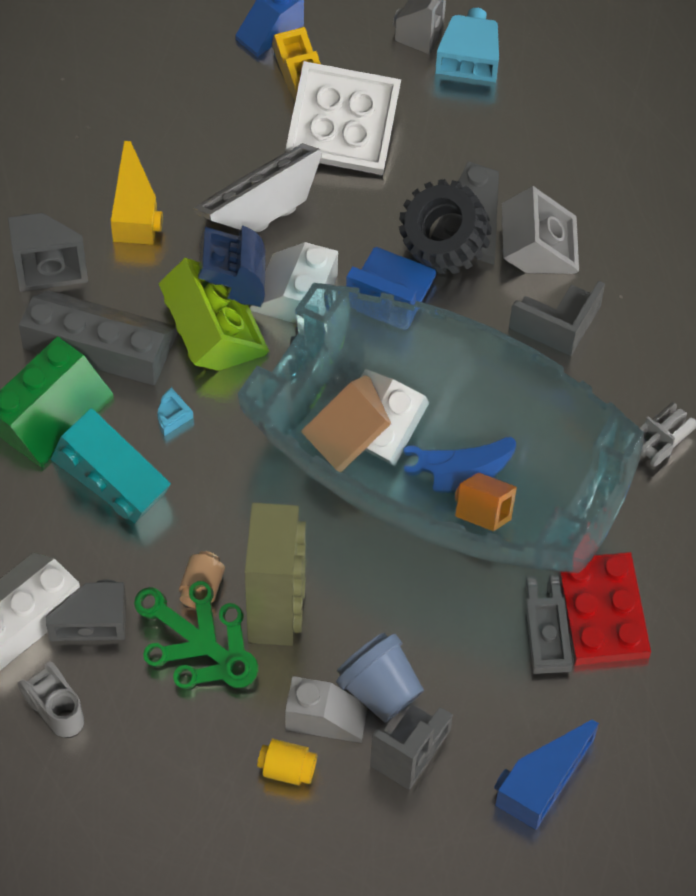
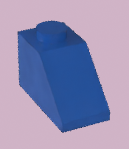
(268, 19)

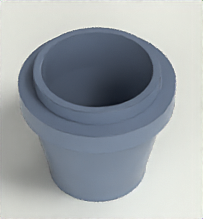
(380, 677)

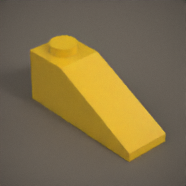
(134, 206)

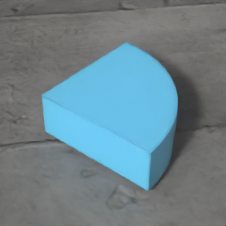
(172, 412)

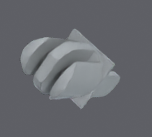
(665, 433)

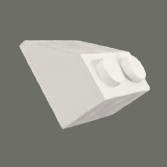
(291, 276)
(404, 411)

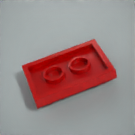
(605, 611)

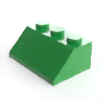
(49, 399)

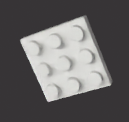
(344, 116)

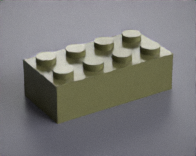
(275, 574)

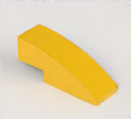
(291, 51)

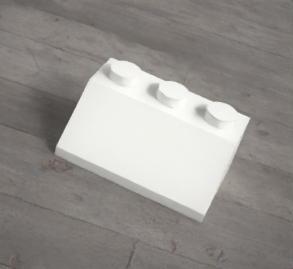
(26, 599)

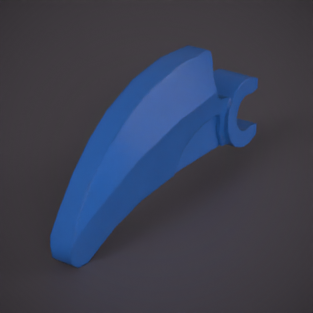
(456, 466)

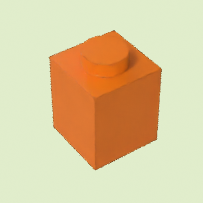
(485, 501)

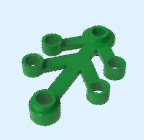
(201, 640)

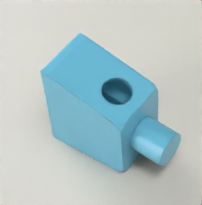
(470, 47)

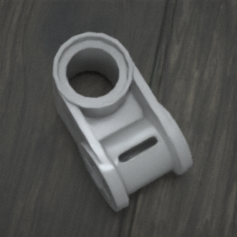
(51, 694)

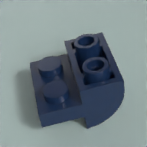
(234, 263)

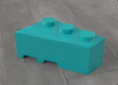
(110, 466)

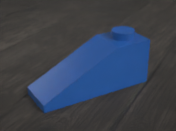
(541, 775)

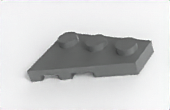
(484, 184)

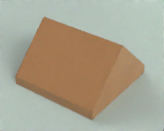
(348, 423)

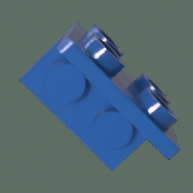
(392, 275)

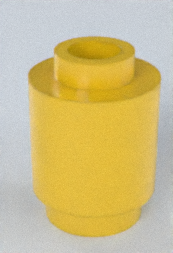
(287, 762)

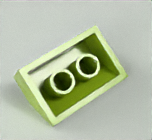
(212, 326)

